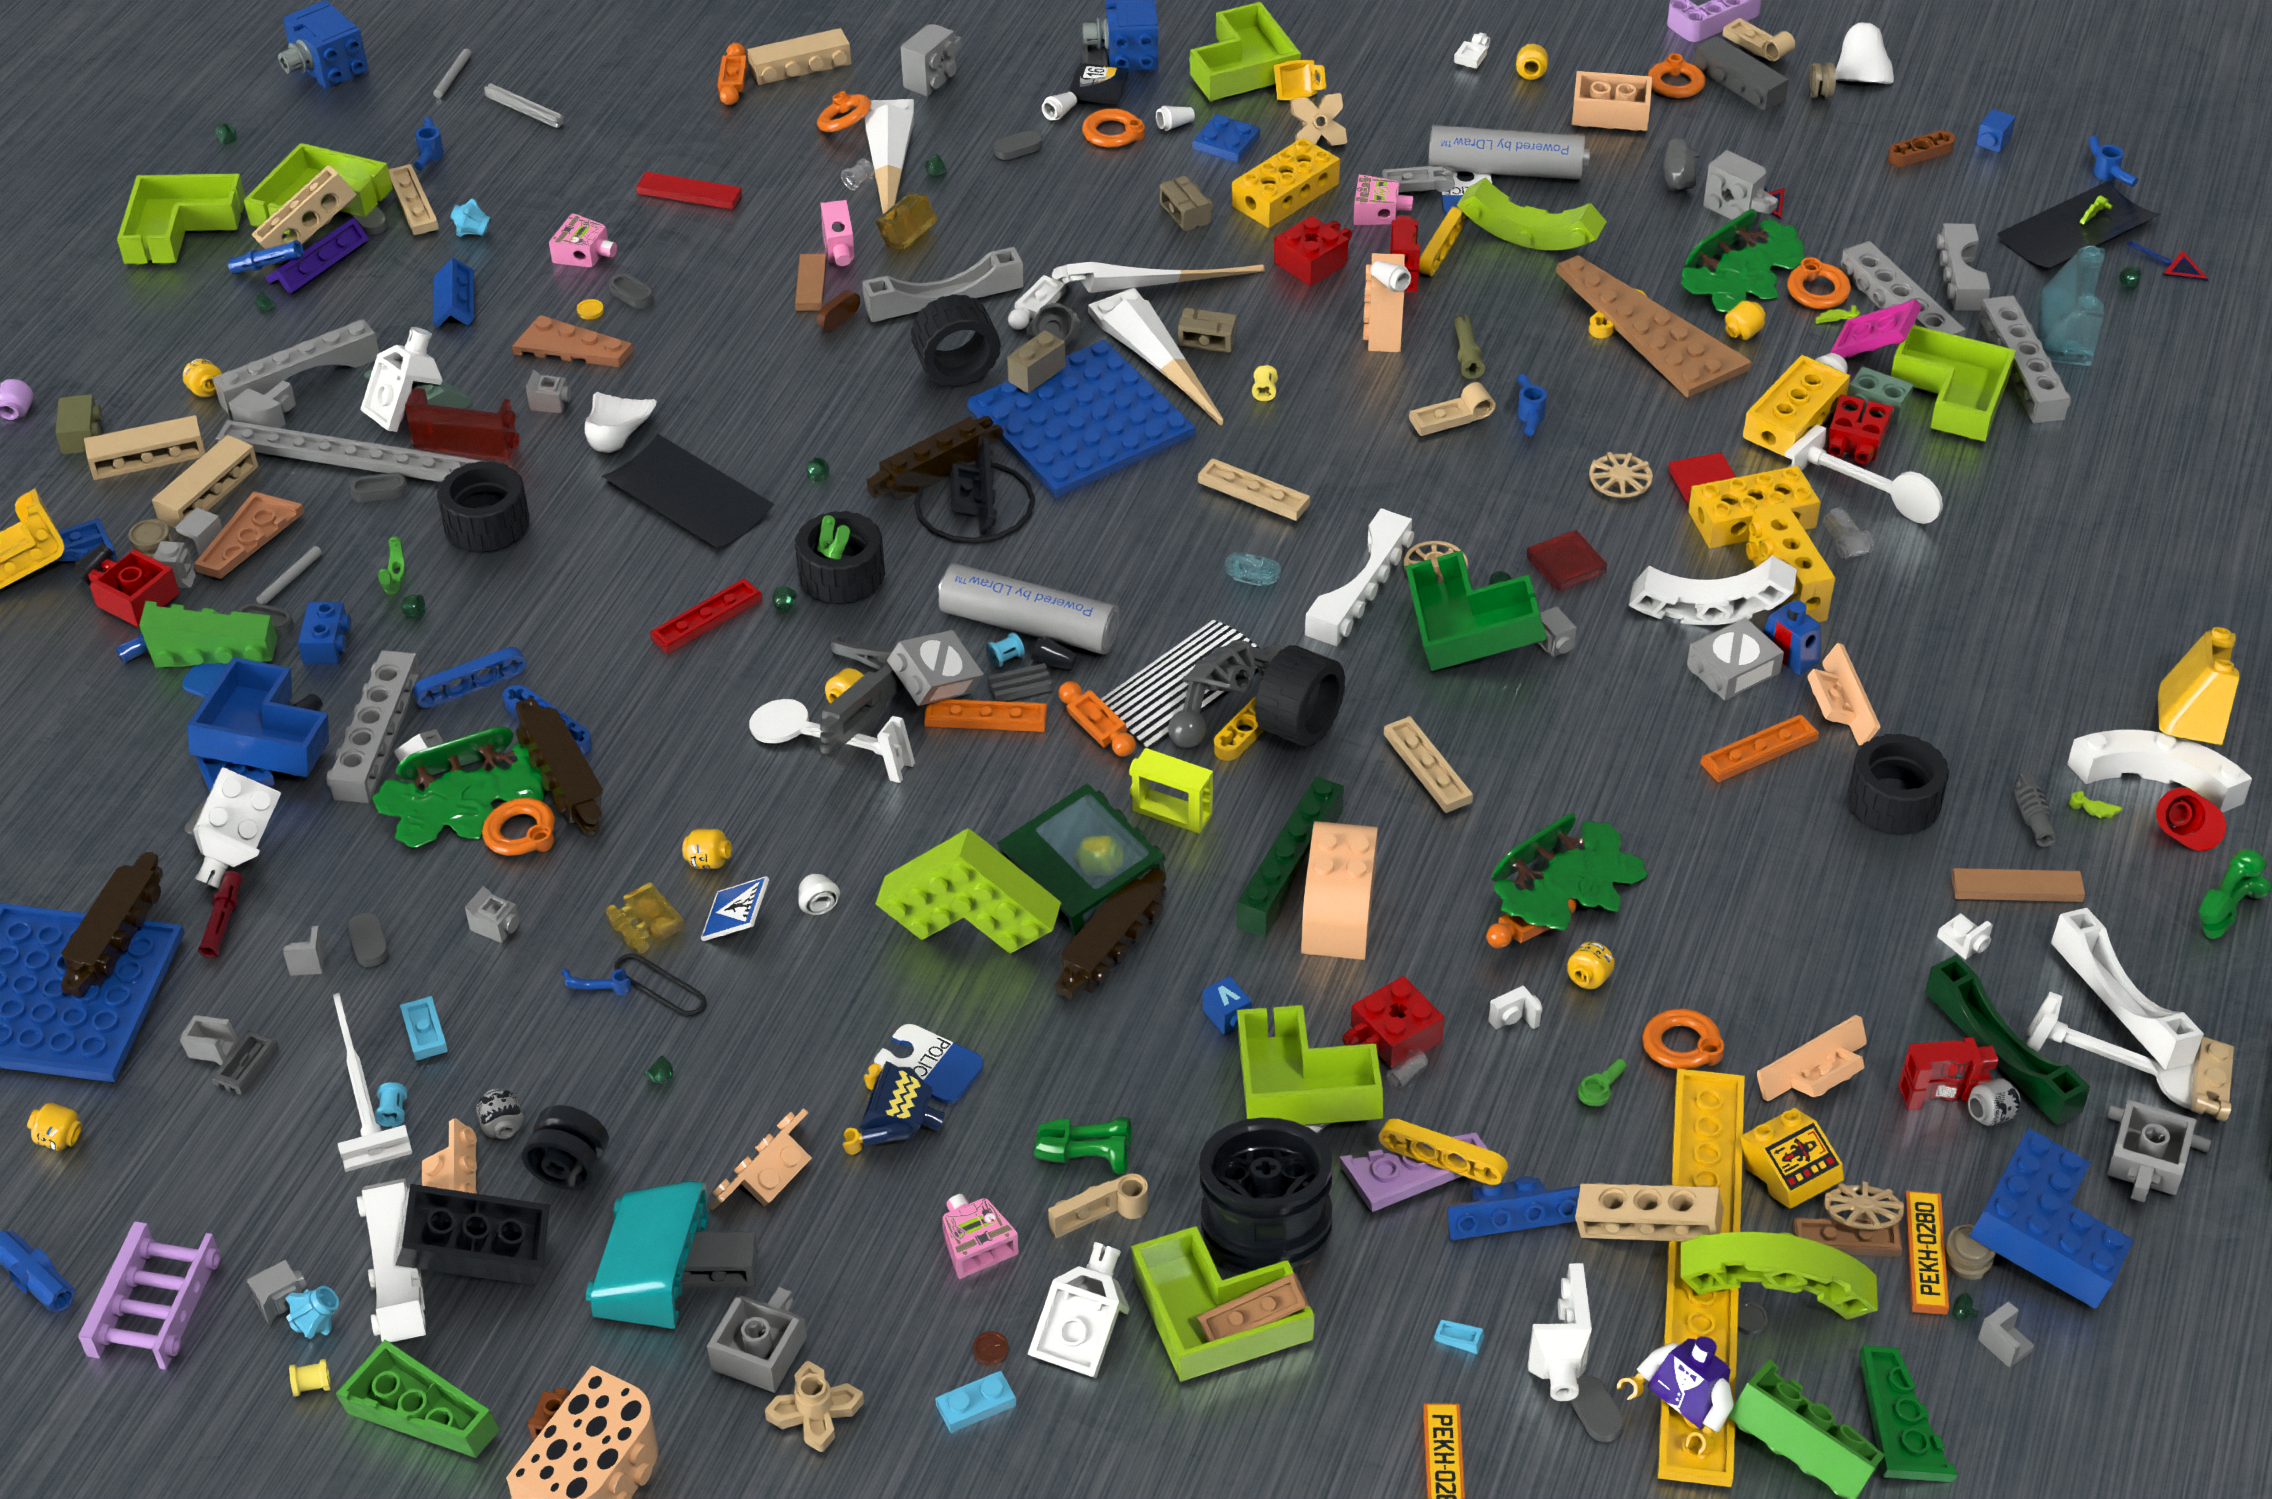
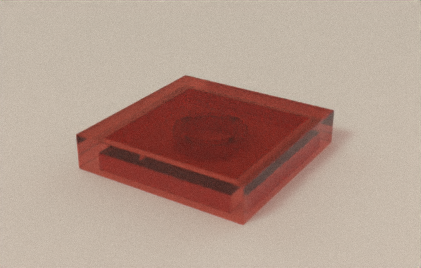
(1566, 560)

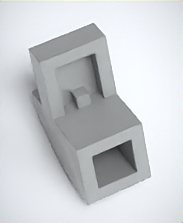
(263, 409)

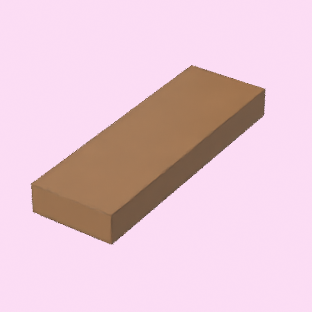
(810, 282)
(1849, 1239)
(1255, 1308)

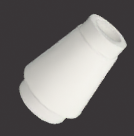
(1058, 105)
(1172, 117)
(1391, 275)

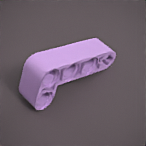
(1710, 18)

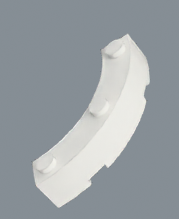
(1713, 600)
(2160, 759)
(397, 1287)

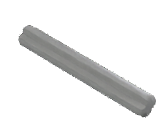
(524, 105)

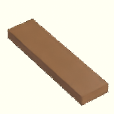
(2018, 885)

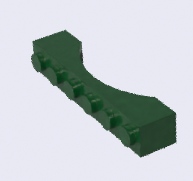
(1268, 888)
(2046, 1082)

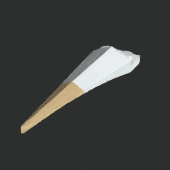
(888, 135)
(1107, 277)
(1139, 328)

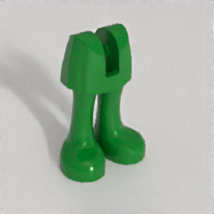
(2241, 879)
(1062, 1141)

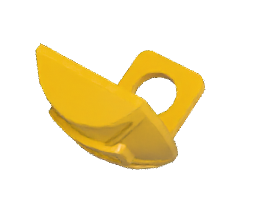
(1298, 79)

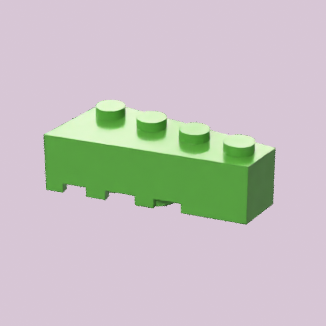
(1805, 1432)

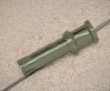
(1469, 353)

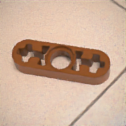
(1934, 145)

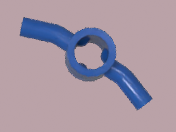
(428, 143)
(2109, 162)
(1531, 404)

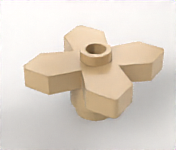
(1327, 109)
(814, 1406)

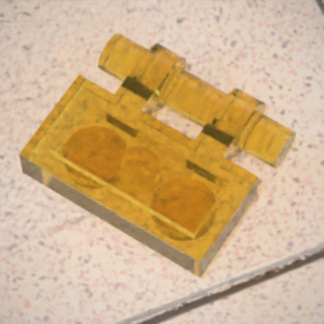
(652, 911)

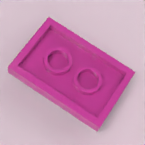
(1876, 329)

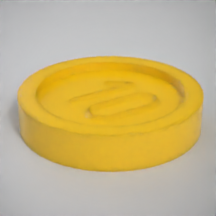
(590, 309)

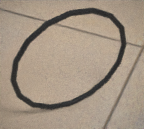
(983, 538)

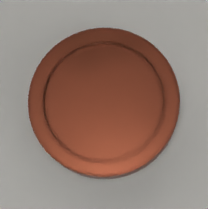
(990, 1348)

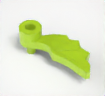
(2099, 204)
(1836, 315)
(2096, 808)

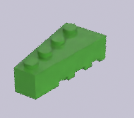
(196, 637)
(416, 1401)

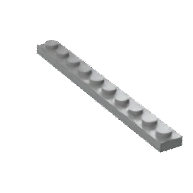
(344, 451)

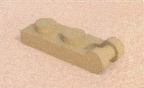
(2212, 1079)

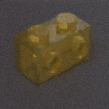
(906, 221)

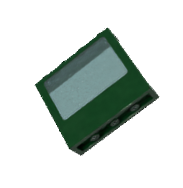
(1081, 853)

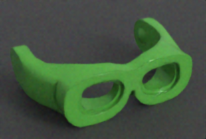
(826, 545)
(396, 560)

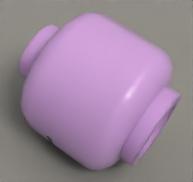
(15, 399)

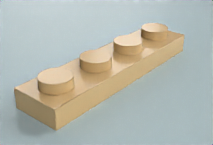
(413, 200)
(1254, 489)
(1428, 764)

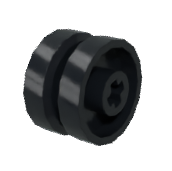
(565, 1147)

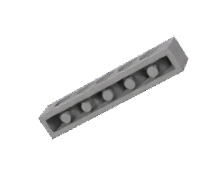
(1889, 286)
(2032, 370)
(374, 727)

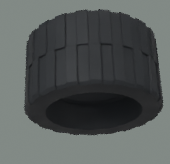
(948, 316)
(482, 485)
(845, 578)
(1300, 695)
(1893, 808)

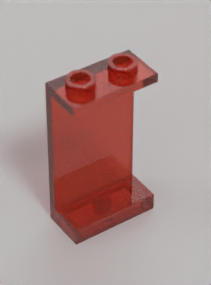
(461, 429)

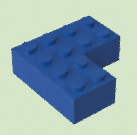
(252, 725)
(2039, 1228)

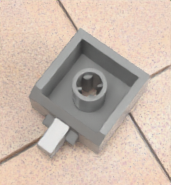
(929, 58)
(1737, 186)
(2151, 1149)
(758, 1340)

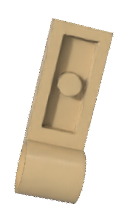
(1758, 40)
(1471, 406)
(1125, 1194)

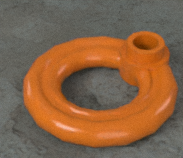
(1675, 66)
(842, 103)
(1133, 128)
(1809, 271)
(538, 836)
(1709, 1047)

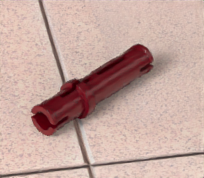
(223, 904)

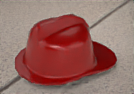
(2191, 819)

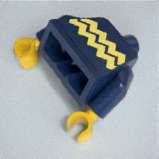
(894, 1108)

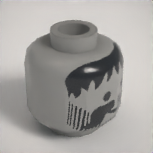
(1994, 1102)
(499, 1113)

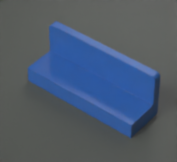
(453, 293)

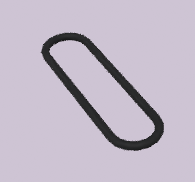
(668, 975)

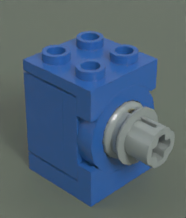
(1127, 33)
(323, 45)

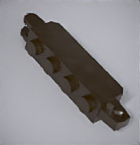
(932, 458)
(560, 764)
(111, 924)
(1111, 934)

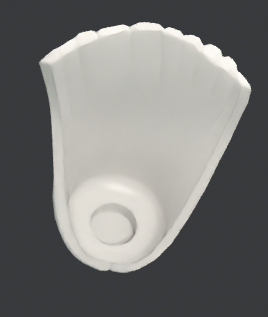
(1864, 56)
(615, 420)

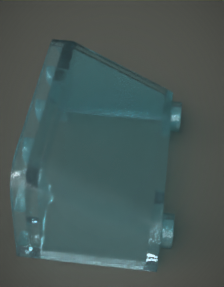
(2069, 312)

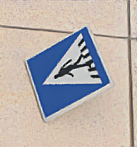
(735, 908)

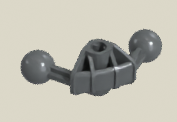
(1224, 669)

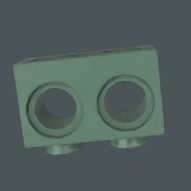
(1881, 389)

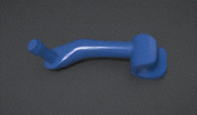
(617, 982)

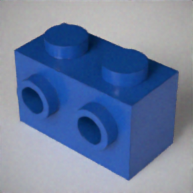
(324, 633)

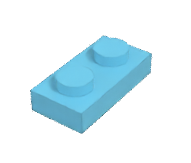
(423, 1028)
(975, 1401)

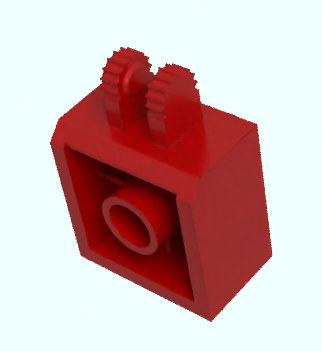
(1312, 249)
(130, 584)
(1396, 1021)

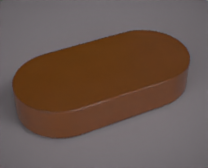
(838, 310)

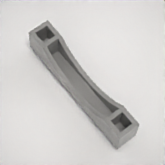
(993, 274)
(348, 346)

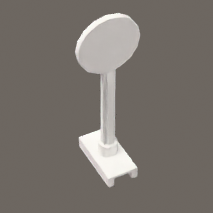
(1911, 491)
(788, 718)
(2174, 1083)
(374, 1145)

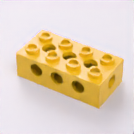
(1285, 182)
(1795, 404)
(1727, 506)
(1780, 534)

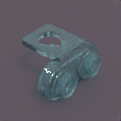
(1252, 569)

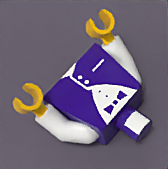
(1690, 1382)

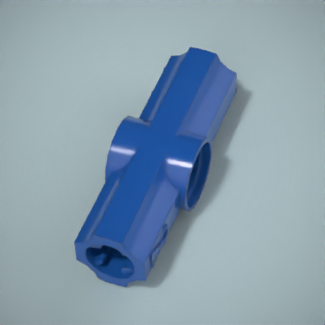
(34, 1272)

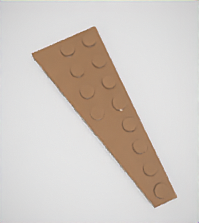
(1671, 344)

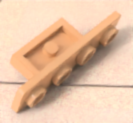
(1843, 695)
(1817, 1063)
(455, 1165)
(771, 1168)

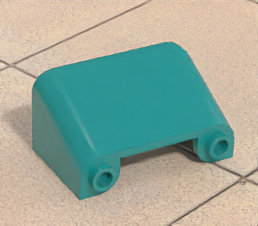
(648, 1254)

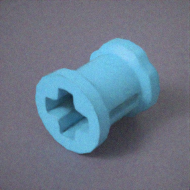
(1005, 649)
(390, 1106)

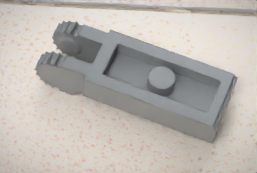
(1421, 178)

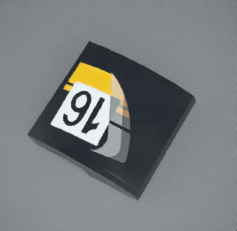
(1099, 83)

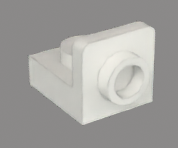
(1965, 936)
(1514, 1005)

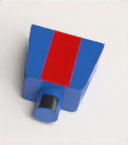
(1796, 636)

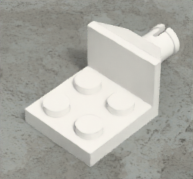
(394, 376)
(232, 823)
(1081, 1314)
(1562, 1349)

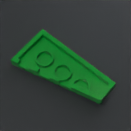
(1901, 1420)

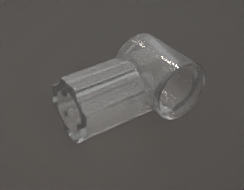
(1849, 539)

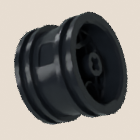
(1266, 1193)

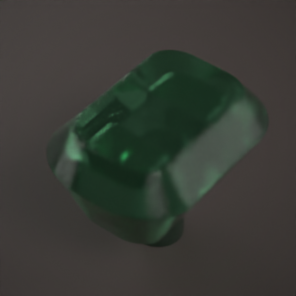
(264, 302)
(1963, 1307)

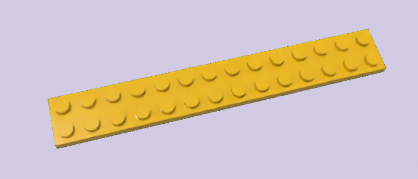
(1710, 1155)

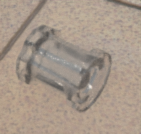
(860, 172)

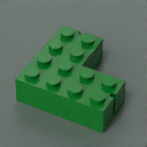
(1471, 623)

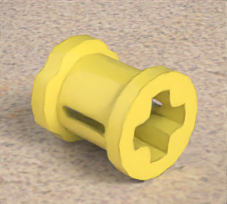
(1262, 380)
(309, 1377)

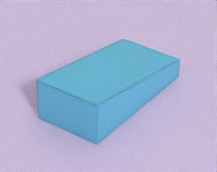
(1459, 1336)

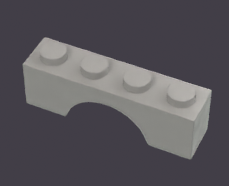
(1965, 285)

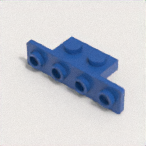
(1511, 1208)

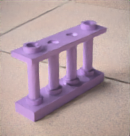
(127, 1273)

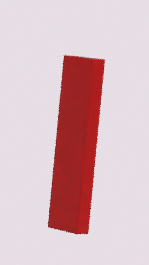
(689, 190)
(706, 616)

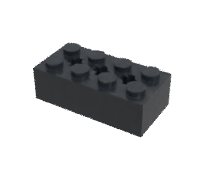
(472, 1234)

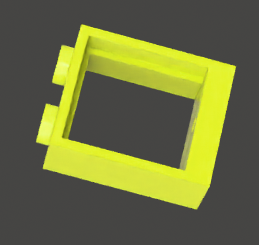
(1178, 775)

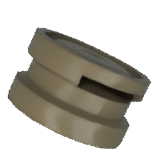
(1822, 80)
(147, 535)
(1966, 1256)

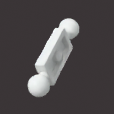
(1042, 293)

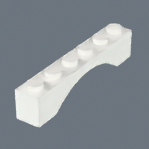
(1334, 612)
(2087, 948)

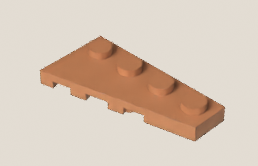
(571, 342)
(246, 532)

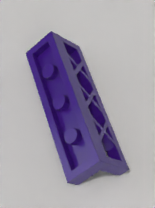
(319, 256)

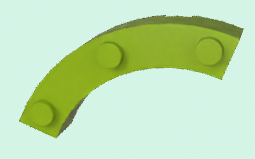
(1529, 225)
(1780, 1264)

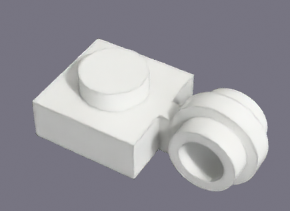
(1473, 52)

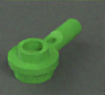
(1596, 1089)

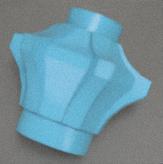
(470, 219)
(312, 1311)

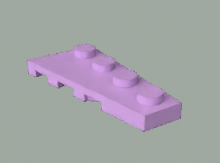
(1393, 1177)

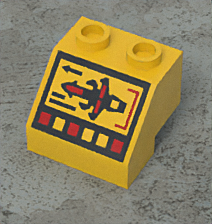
(1792, 1157)

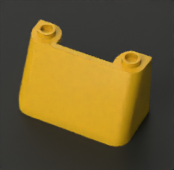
(29, 542)
(2200, 690)

